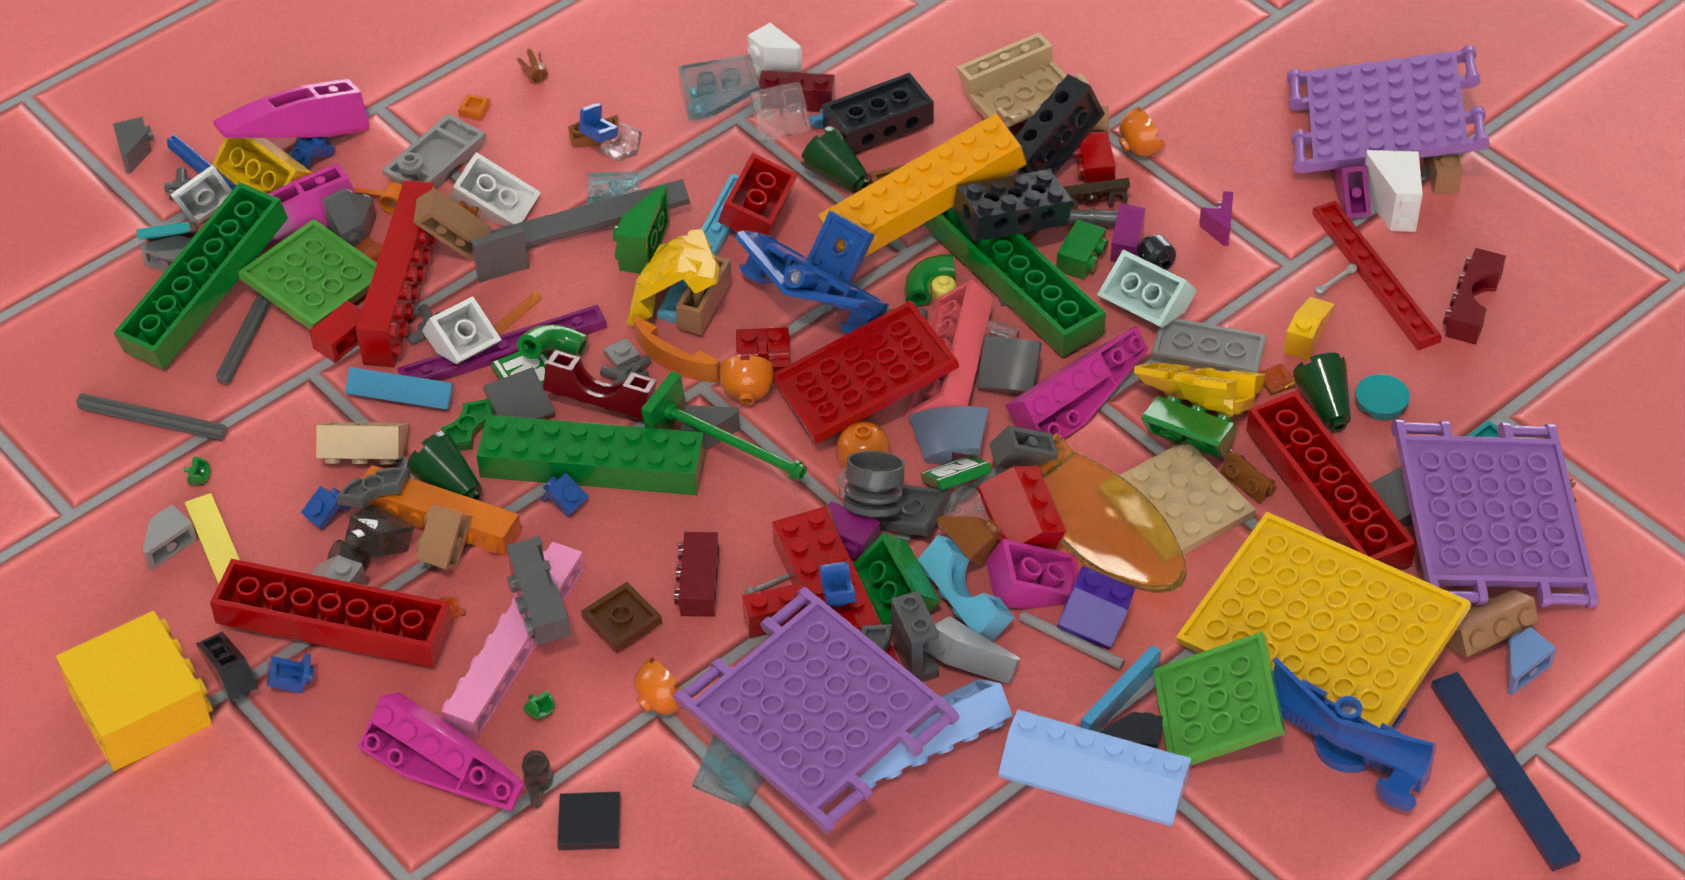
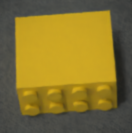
(135, 689)

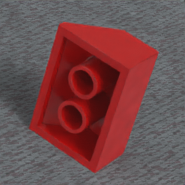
(1023, 507)

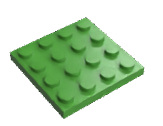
(310, 273)
(1219, 700)

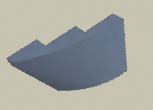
(949, 431)

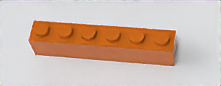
(490, 526)

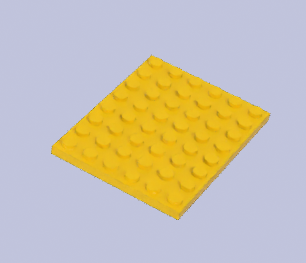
(1329, 616)

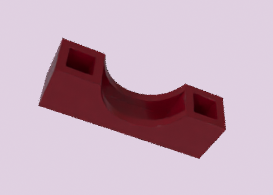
(1467, 315)
(568, 378)

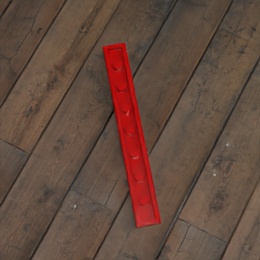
(1377, 275)

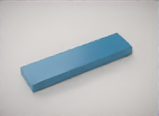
(399, 388)
(1122, 690)

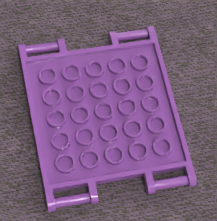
(1386, 108)
(1495, 511)
(815, 707)

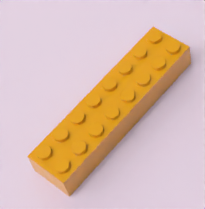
(930, 182)

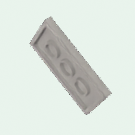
(1208, 346)

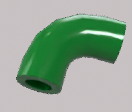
(923, 273)
(552, 338)

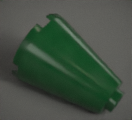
(835, 161)
(1326, 388)
(444, 466)

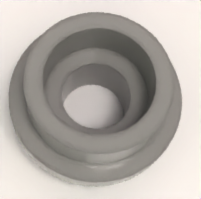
(410, 163)

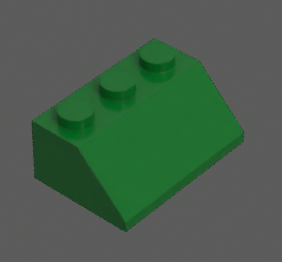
(1181, 423)
(890, 571)

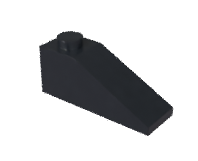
(227, 666)

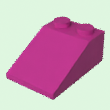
(1030, 575)

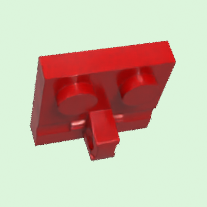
(764, 343)

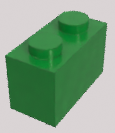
(1081, 249)

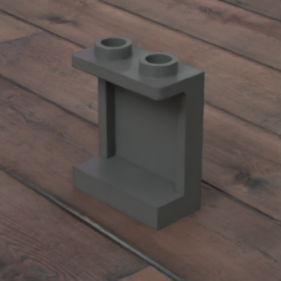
(911, 630)

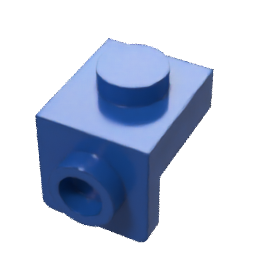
(594, 126)
(309, 147)
(564, 494)
(323, 507)
(837, 584)
(289, 674)

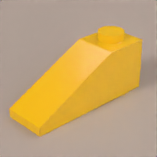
(1307, 327)

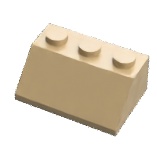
(361, 441)

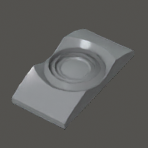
(442, 149)

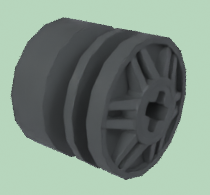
(874, 483)

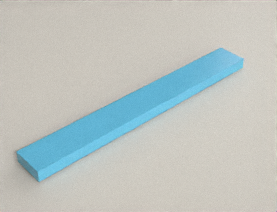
(717, 236)

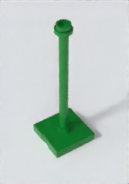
(668, 406)

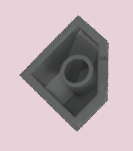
(349, 215)

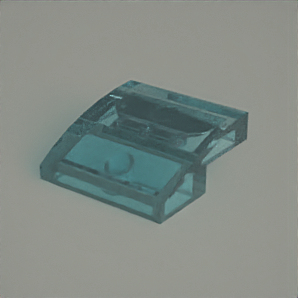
(611, 184)

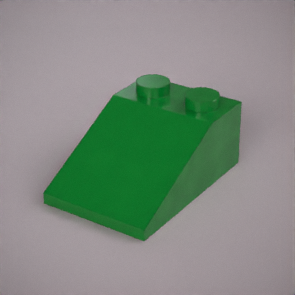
(642, 231)

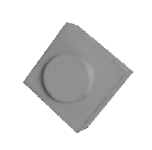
(621, 353)

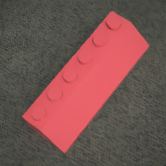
(961, 324)

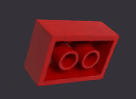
(757, 196)

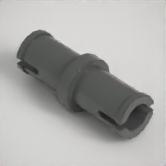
(1094, 216)

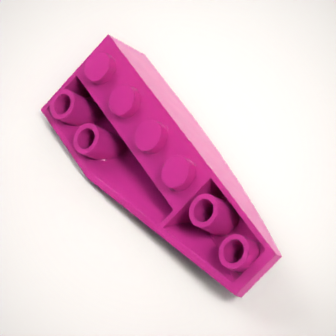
(299, 112)
(304, 199)
(1079, 389)
(436, 753)

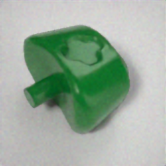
(199, 472)
(539, 706)

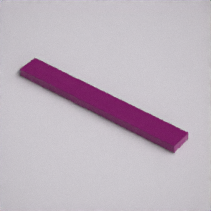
(440, 368)

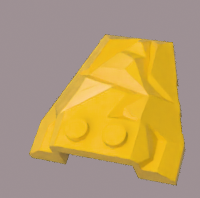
(677, 260)
(1209, 388)

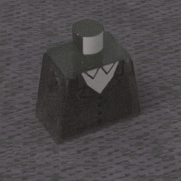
(378, 532)

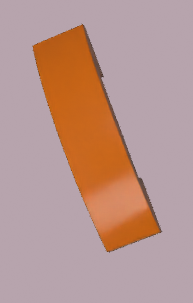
(697, 367)

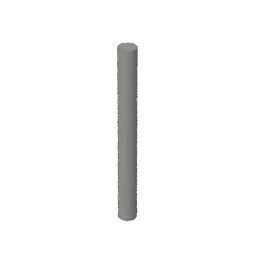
(1072, 640)

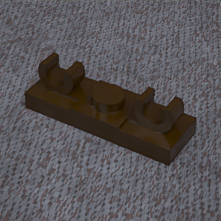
(1093, 191)

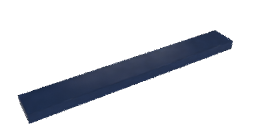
(1505, 772)

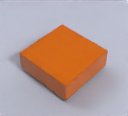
(474, 107)

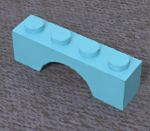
(947, 567)

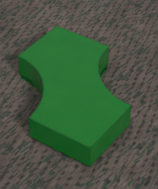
(469, 423)

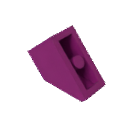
(1353, 191)
(1128, 230)
(855, 530)

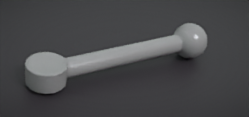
(1320, 290)
(768, 584)

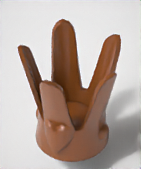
(537, 72)

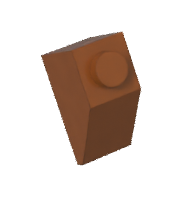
(972, 535)

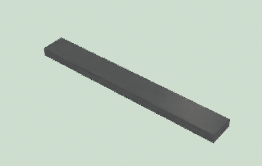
(592, 215)

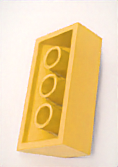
(257, 164)

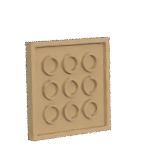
(1190, 495)

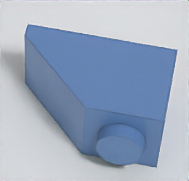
(1527, 658)

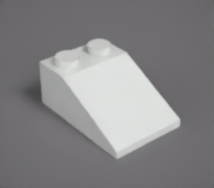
(494, 191)

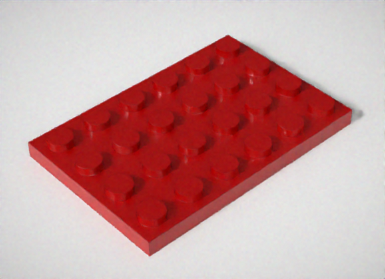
(864, 371)

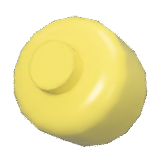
(941, 286)

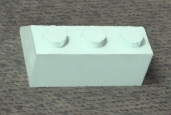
(1147, 290)

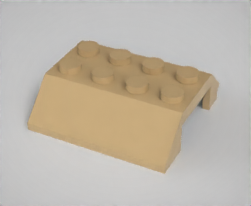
(1012, 79)

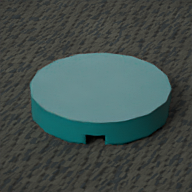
(1382, 396)

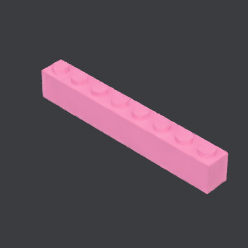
(505, 653)

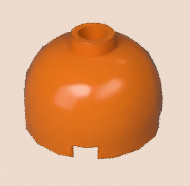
(1139, 134)
(746, 379)
(861, 437)
(656, 688)

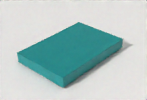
(167, 230)

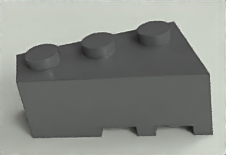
(536, 592)

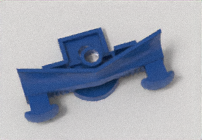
(820, 276)
(1352, 743)

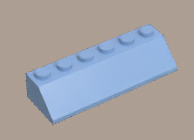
(980, 707)
(1095, 767)

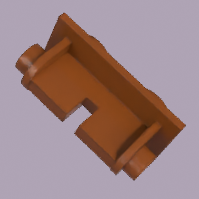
(1247, 477)

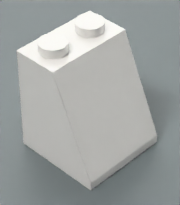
(1395, 187)

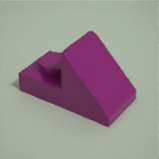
(1218, 220)

